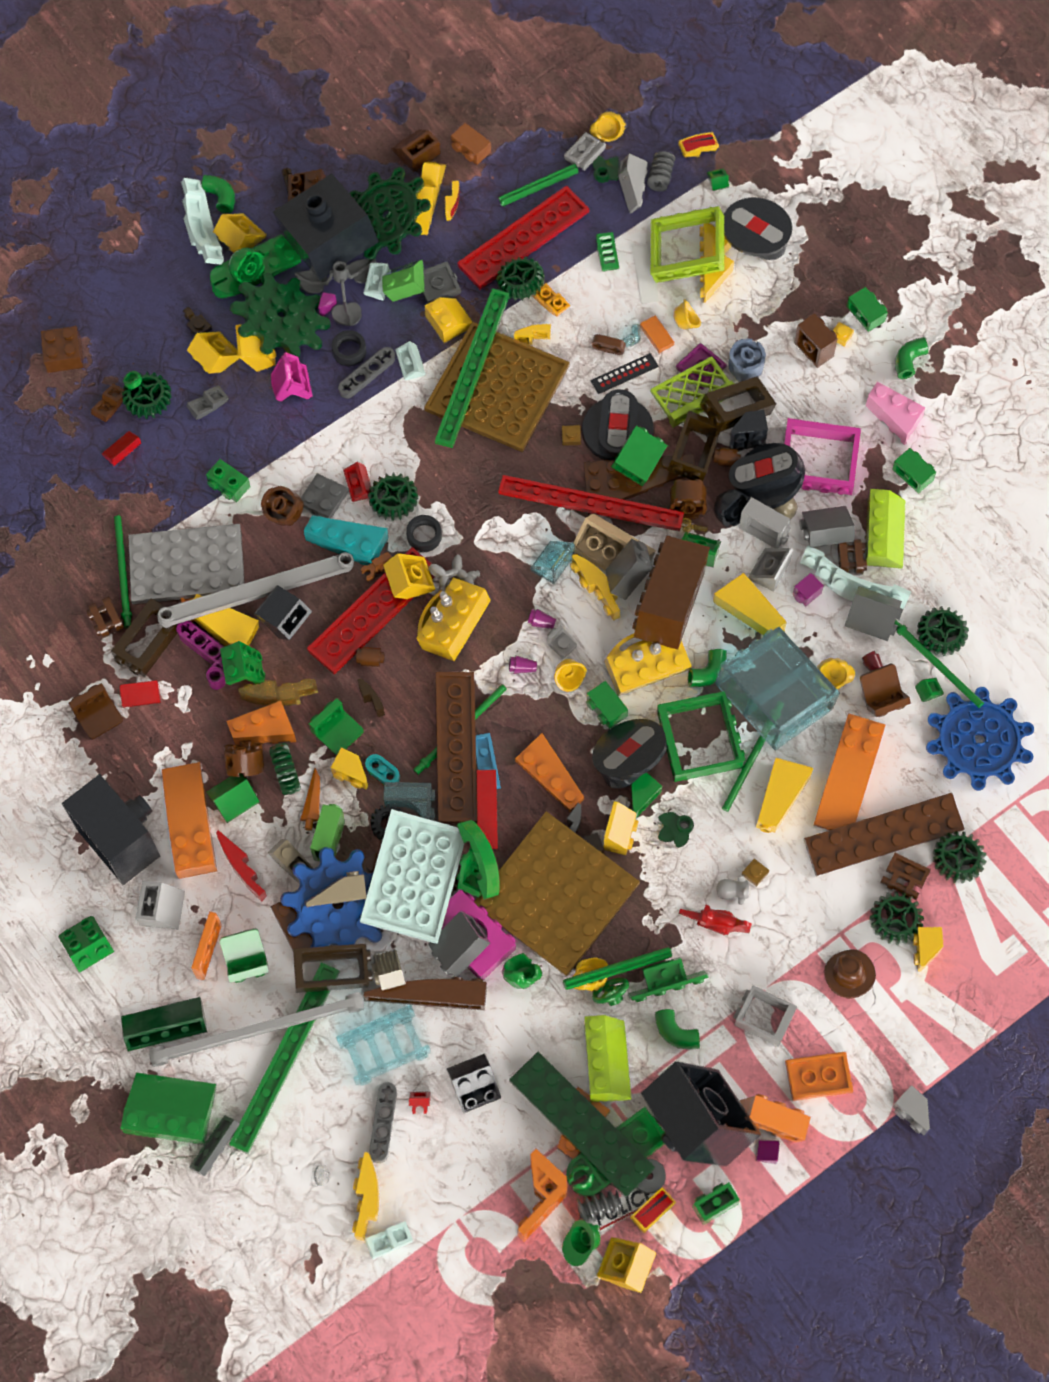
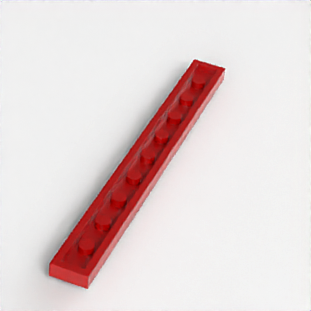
(591, 503)

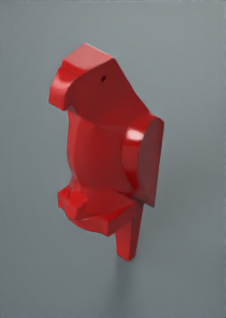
(718, 920)

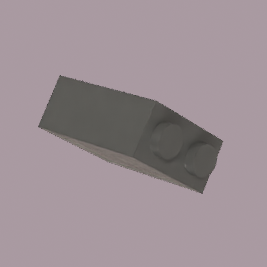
(827, 526)
(628, 569)
(874, 613)
(459, 944)

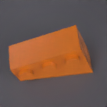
(262, 726)
(777, 1118)

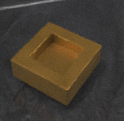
(571, 435)
(755, 872)

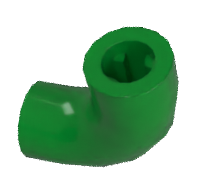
(222, 189)
(906, 355)
(707, 676)
(673, 1034)

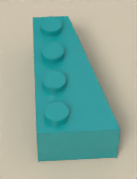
(340, 536)

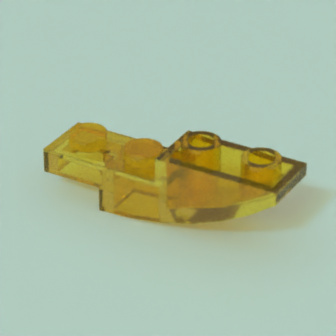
(270, 693)

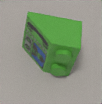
(404, 281)

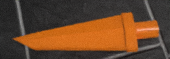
(311, 808)

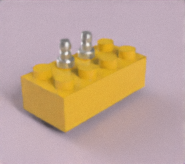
(451, 618)
(644, 664)

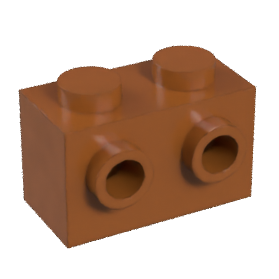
(470, 144)

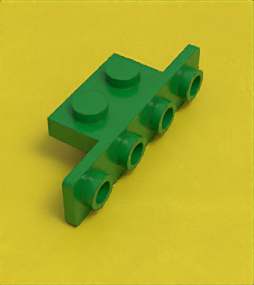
(665, 977)

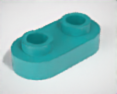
(383, 770)

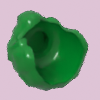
(521, 972)

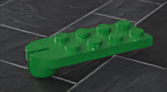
(277, 256)
(639, 1129)

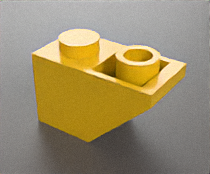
(349, 768)
(928, 945)

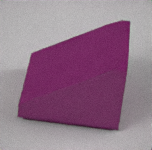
(326, 303)
(768, 1151)

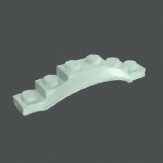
(199, 222)
(845, 583)

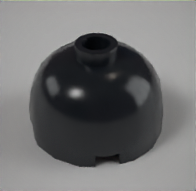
(730, 506)

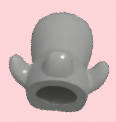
(733, 889)

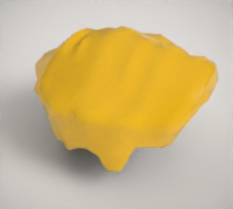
(608, 127)
(837, 671)
(588, 965)

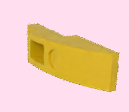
(595, 580)
(367, 1188)

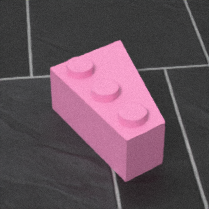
(895, 410)

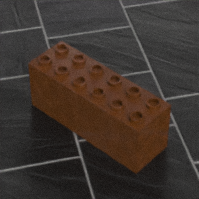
(670, 592)

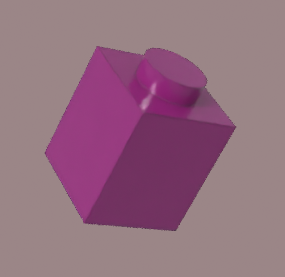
(807, 590)

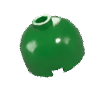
(246, 265)

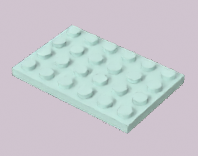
(413, 877)

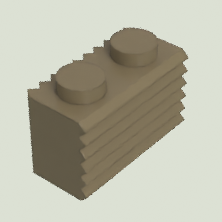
(387, 970)

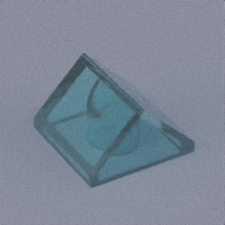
(553, 560)

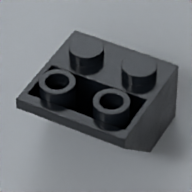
(749, 431)
(283, 613)
(474, 1083)

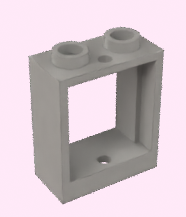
(765, 523)
(773, 1000)

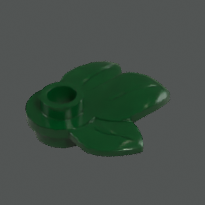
(608, 167)
(673, 831)

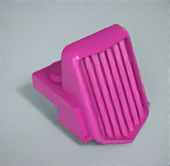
(290, 378)

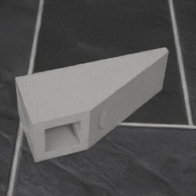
(632, 177)

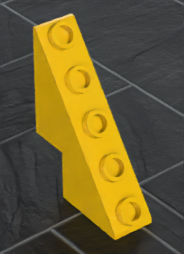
(432, 175)
(708, 246)

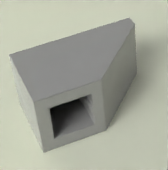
(913, 1108)

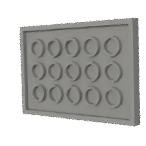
(185, 562)

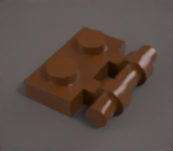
(907, 870)

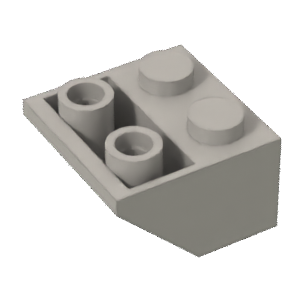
(159, 905)

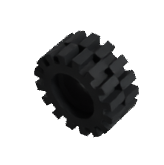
(377, 817)

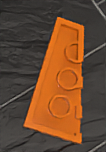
(547, 769)

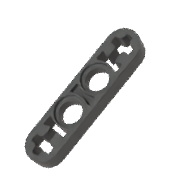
(365, 371)
(383, 1122)

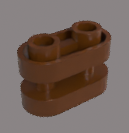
(858, 564)
(95, 614)

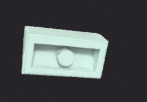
(374, 280)
(410, 361)

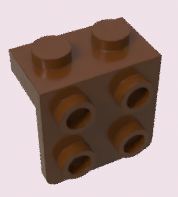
(883, 691)
(95, 711)

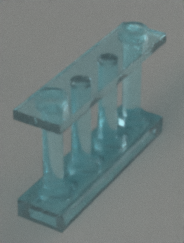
(368, 1033)

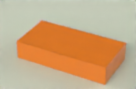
(657, 334)

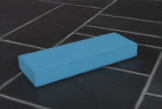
(485, 755)

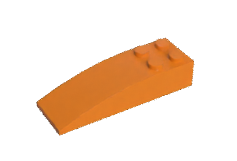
(849, 773)
(188, 821)

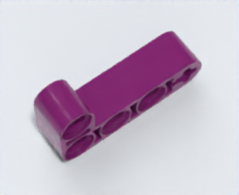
(204, 651)

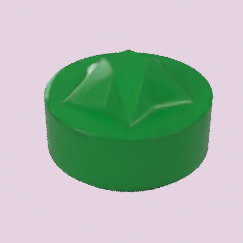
(132, 380)

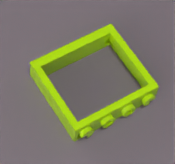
(691, 267)

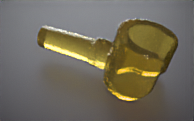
(686, 521)

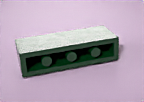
(163, 1024)

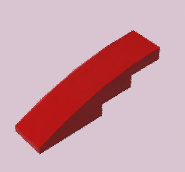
(487, 805)
(238, 860)

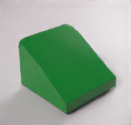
(718, 179)
(929, 689)

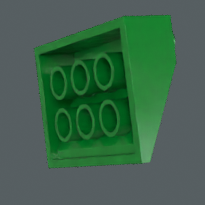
(169, 1108)

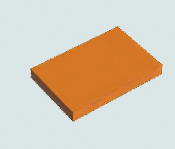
(206, 946)
(819, 1076)

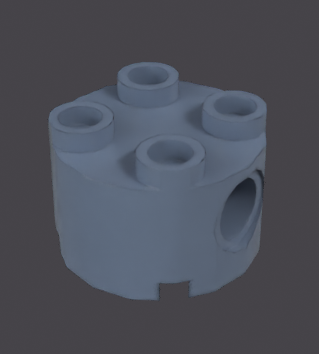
(746, 359)

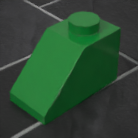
(644, 792)

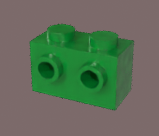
(867, 309)
(914, 470)
(228, 481)
(606, 705)
(716, 1203)

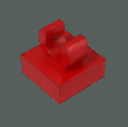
(419, 1099)

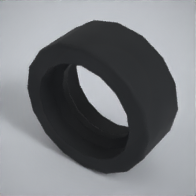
(350, 360)
(419, 521)

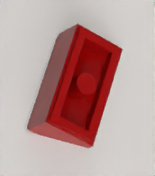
(122, 448)
(357, 481)
(140, 693)

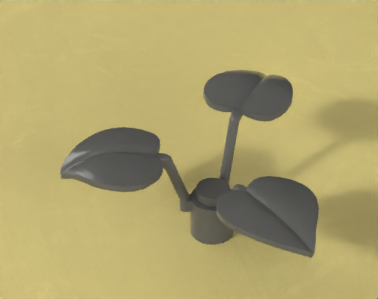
(345, 314)

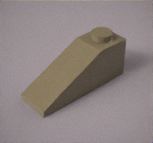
(343, 889)

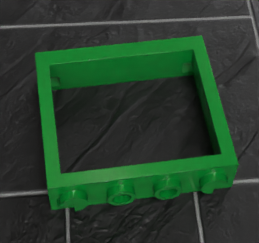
(674, 707)

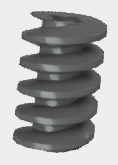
(661, 171)
(599, 1207)

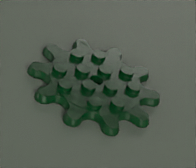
(402, 207)
(274, 331)

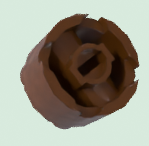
(688, 498)
(282, 505)
(244, 758)

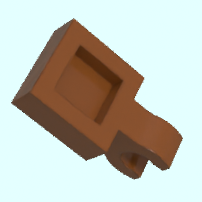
(376, 566)

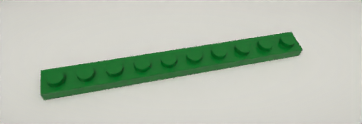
(472, 368)
(280, 1067)

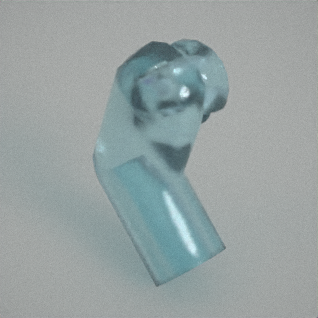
(634, 337)

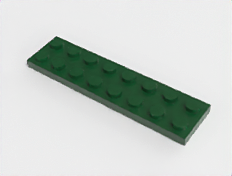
(582, 1124)

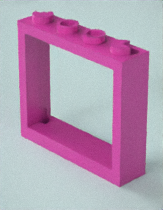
(831, 432)

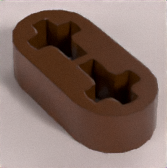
(608, 344)

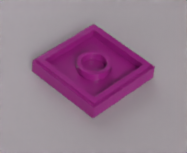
(696, 356)

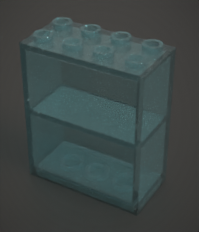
(776, 687)

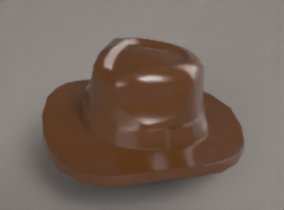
(850, 974)

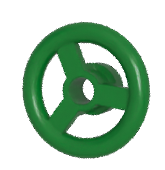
(612, 994)

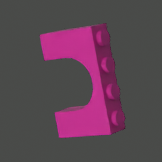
(500, 945)

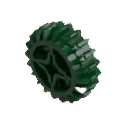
(521, 278)
(145, 403)
(396, 487)
(956, 628)
(285, 769)
(954, 872)
(888, 904)

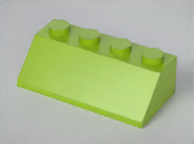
(885, 529)
(607, 1059)

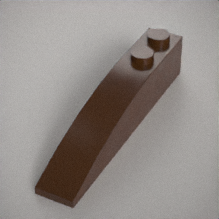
(435, 993)

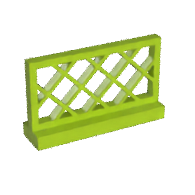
(679, 415)

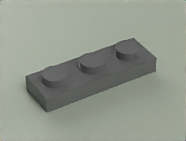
(214, 1145)

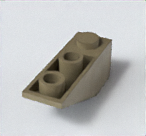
(287, 856)

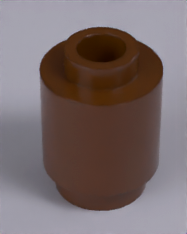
(726, 456)
(370, 656)

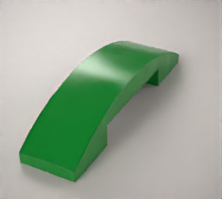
(484, 856)

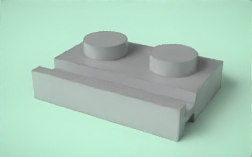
(584, 151)

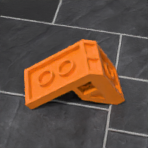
(544, 1177)

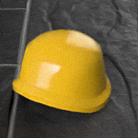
(686, 317)
(569, 675)

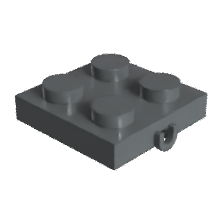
(440, 282)
(324, 496)

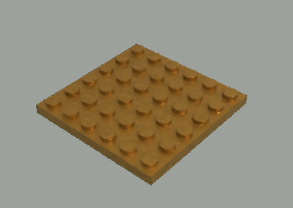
(510, 390)
(558, 893)

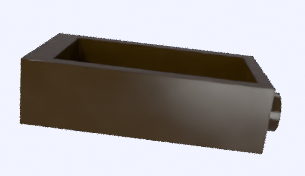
(726, 420)
(701, 425)
(155, 649)
(330, 953)

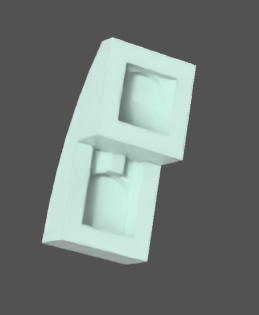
(389, 1240)

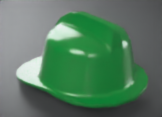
(580, 1242)

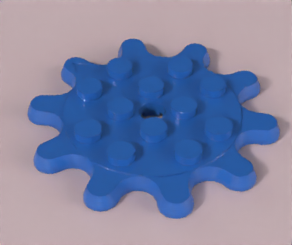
(991, 721)
(324, 922)

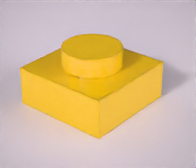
(843, 333)

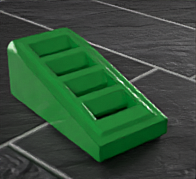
(603, 241)

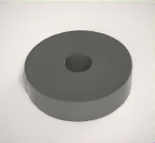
(657, 1182)

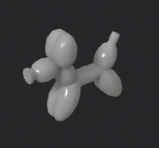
(438, 572)

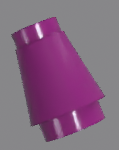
(540, 619)
(521, 665)

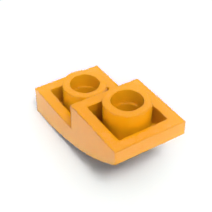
(551, 301)

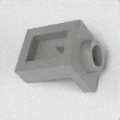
(560, 642)

